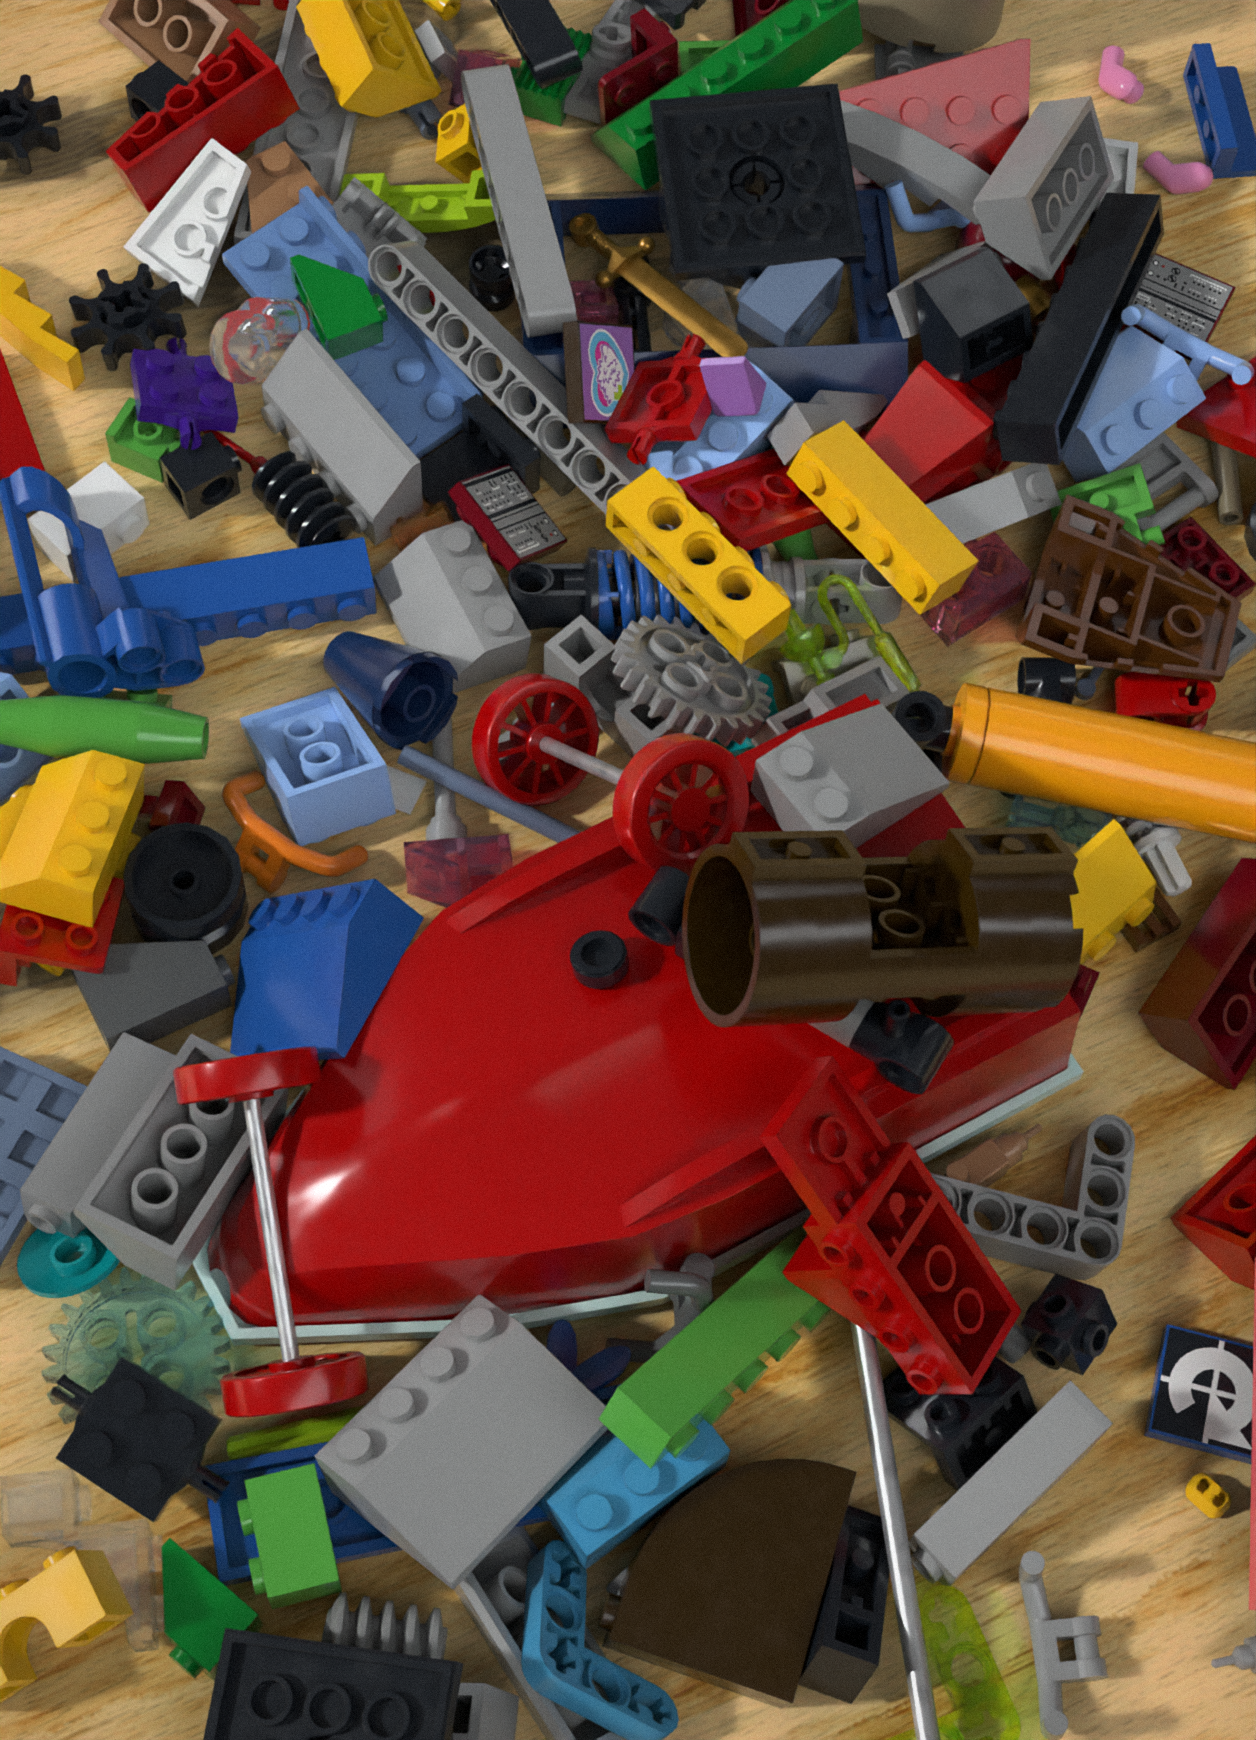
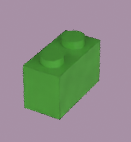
(290, 1536)

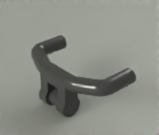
(690, 1296)

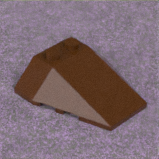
(1122, 604)

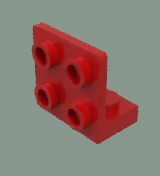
(57, 942)

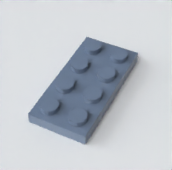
(31, 1113)

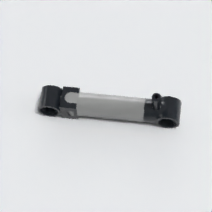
(900, 1042)

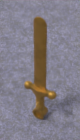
(630, 265)

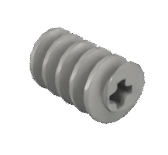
(385, 1631)

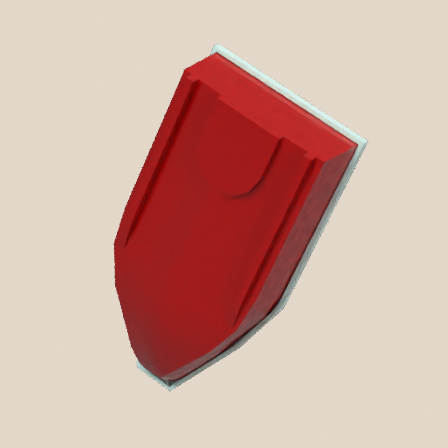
(564, 1133)

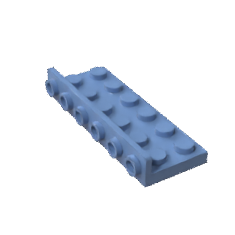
(404, 375)

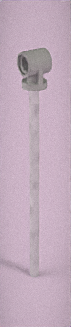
(895, 1536)

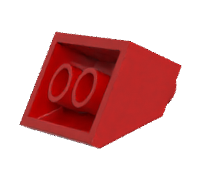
(1223, 1217)

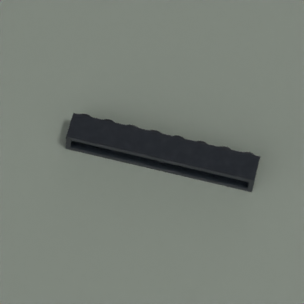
(1079, 330)

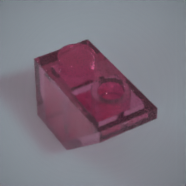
(454, 867)

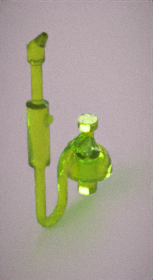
(807, 643)

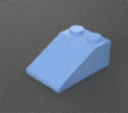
(319, 766)

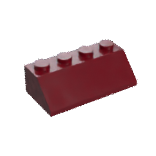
(1208, 993)

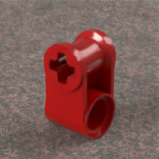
(1164, 699)

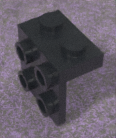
(482, 446)

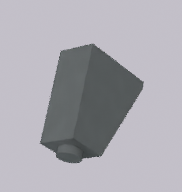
(155, 989)

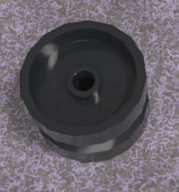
(186, 886)

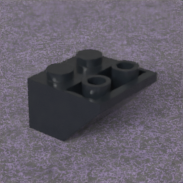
(971, 316)

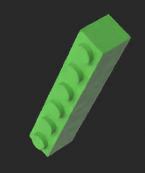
(713, 1357)

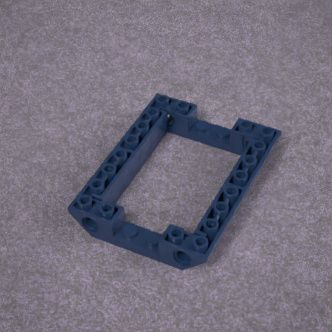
(869, 364)

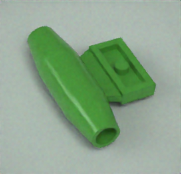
(122, 724)

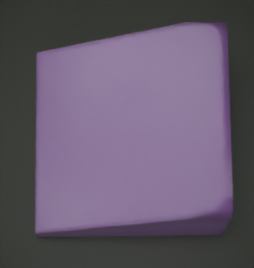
(732, 386)

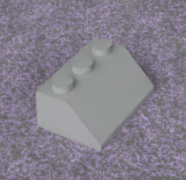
(455, 605)

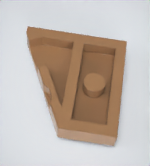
(276, 184)

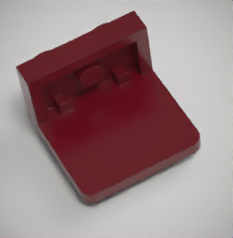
(651, 67)

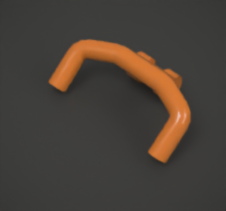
(282, 851)

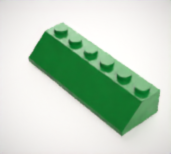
(769, 55)

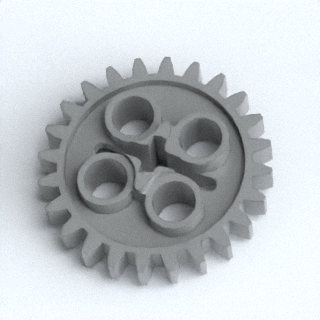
(690, 680)

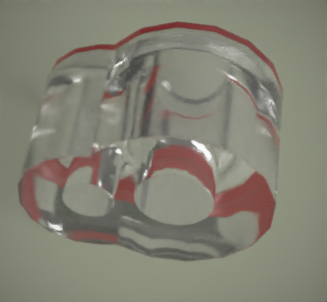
(255, 337)

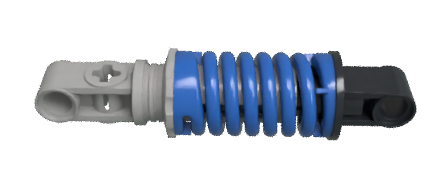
(562, 592)

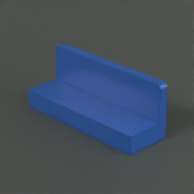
(1220, 115)

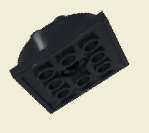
(763, 142)
(328, 1692)

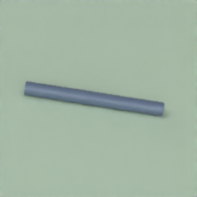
(484, 795)

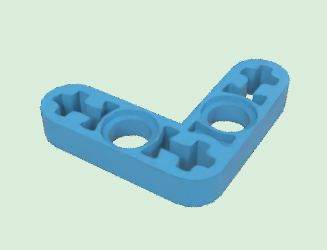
(635, 1705)

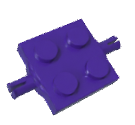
(182, 392)

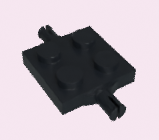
(139, 1439)

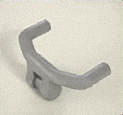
(1044, 1639)

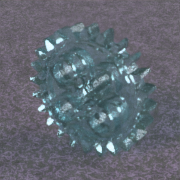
(187, 1349)

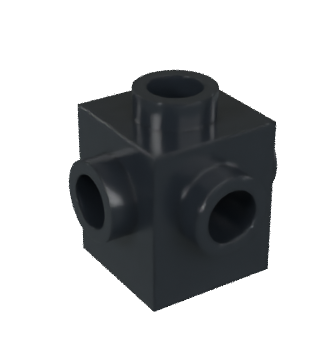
(1068, 1324)

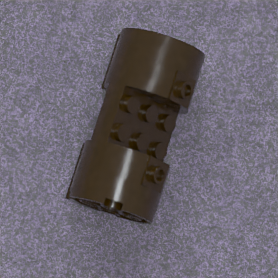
(809, 927)

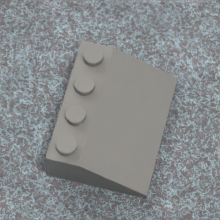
(463, 1441)

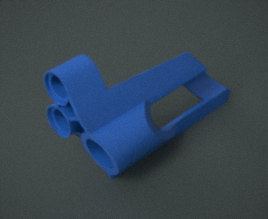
(86, 628)

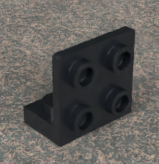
(963, 1427)

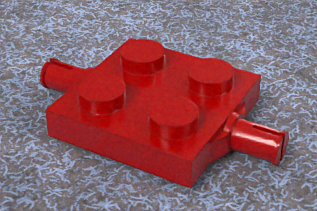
(662, 402)

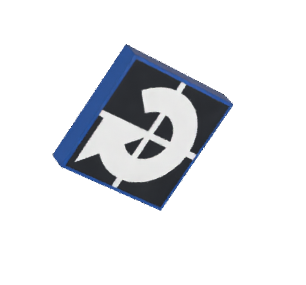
(1203, 1394)

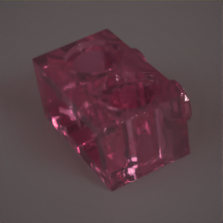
(981, 595)

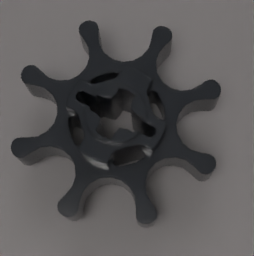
(23, 123)
(127, 316)

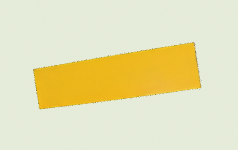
(34, 333)

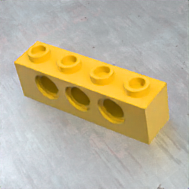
(702, 589)

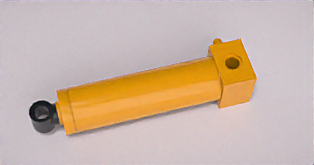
(1090, 759)

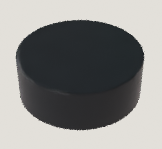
(599, 959)

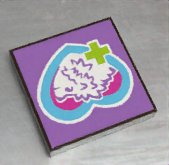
(596, 369)

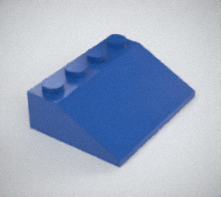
(317, 967)

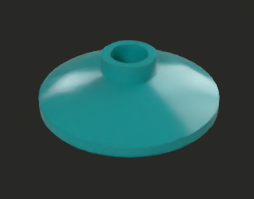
(63, 1265)

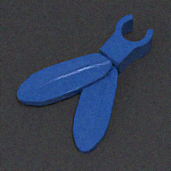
(594, 1371)

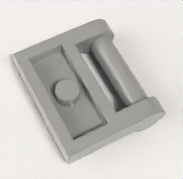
(1165, 467)

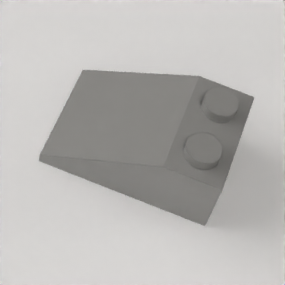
(846, 776)

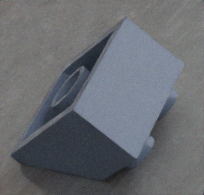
(788, 302)

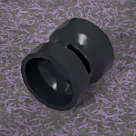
(490, 278)

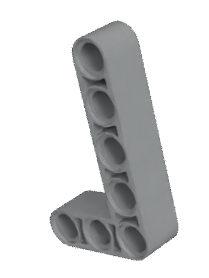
(1062, 1225)

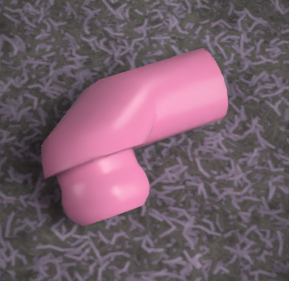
(1116, 79)
(1178, 178)

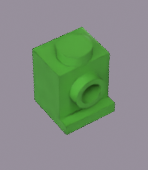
(139, 443)

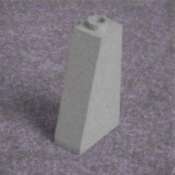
(91, 1134)
(1007, 1486)

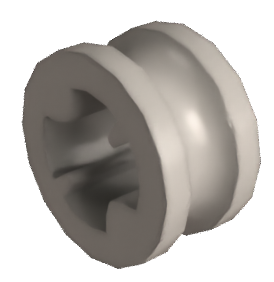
(610, 43)

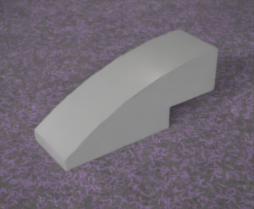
(821, 413)
(870, 678)

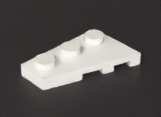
(192, 221)

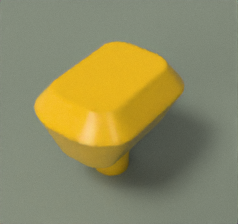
(1208, 1495)

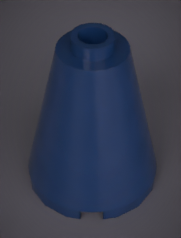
(393, 686)

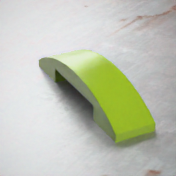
(433, 206)

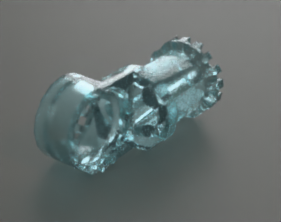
(1070, 823)

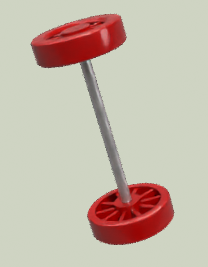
(646, 788)
(296, 1379)

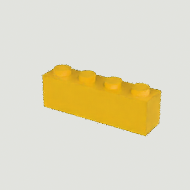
(881, 517)

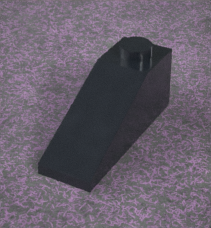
(851, 1611)

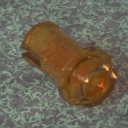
(431, 518)

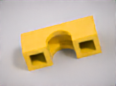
(71, 1597)

